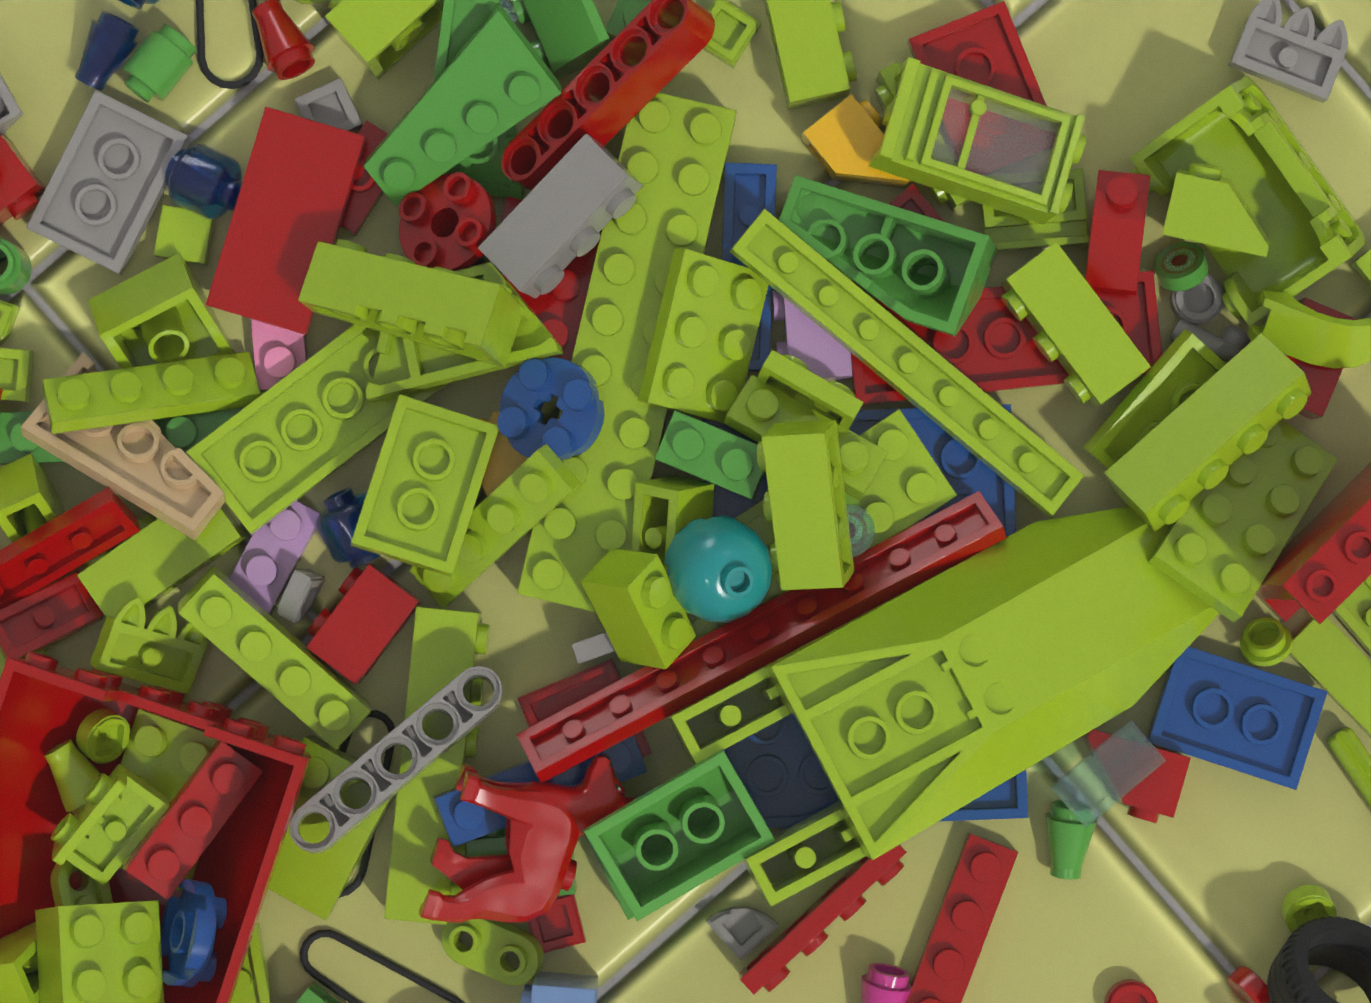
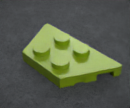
(412, 366)

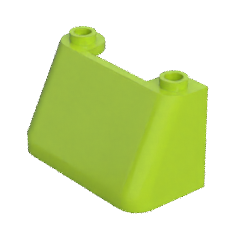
(1278, 181)

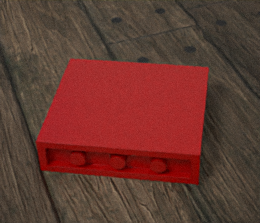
(1325, 557)

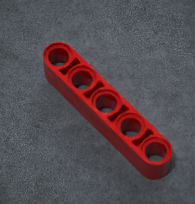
(611, 87)

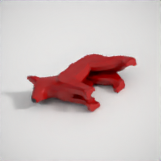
(539, 844)

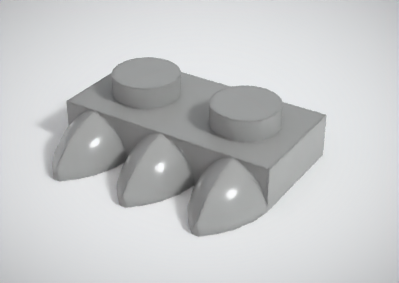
(1289, 53)

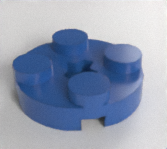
(533, 386)
(190, 933)

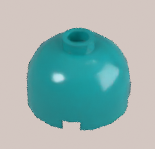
(718, 568)

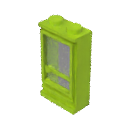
(979, 143)

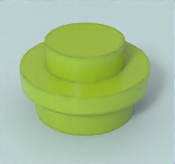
(1266, 642)

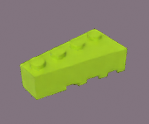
(412, 301)

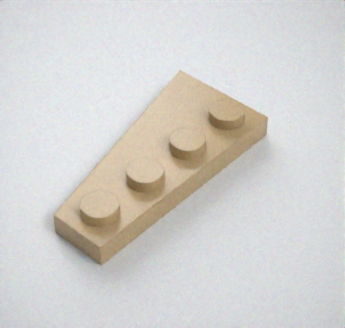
(134, 464)

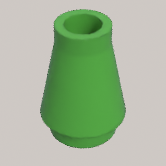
(1067, 841)

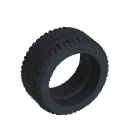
(1322, 942)

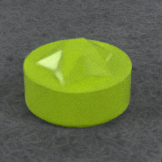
(103, 735)
(1305, 905)

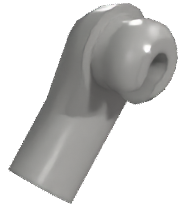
(1225, 348)

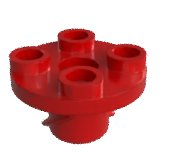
(446, 222)

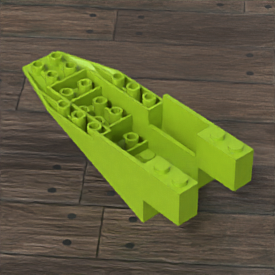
(958, 684)

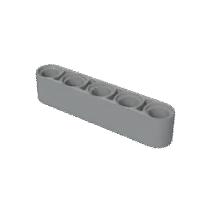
(408, 735)

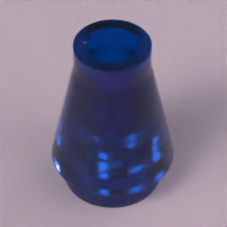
(106, 48)

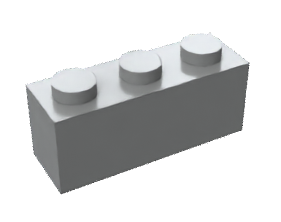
(561, 217)

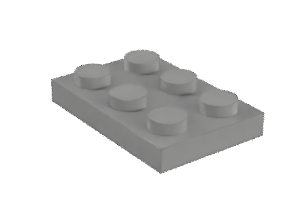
(107, 182)

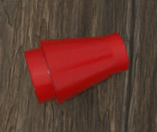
(283, 43)

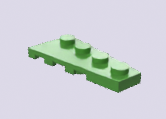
(474, 101)

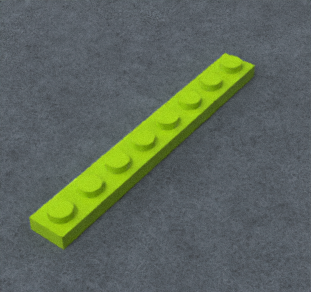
(906, 363)

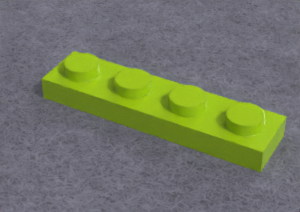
(150, 392)
(502, 521)

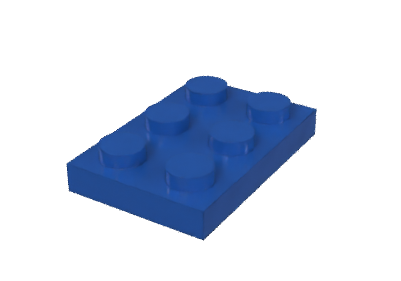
(1237, 716)

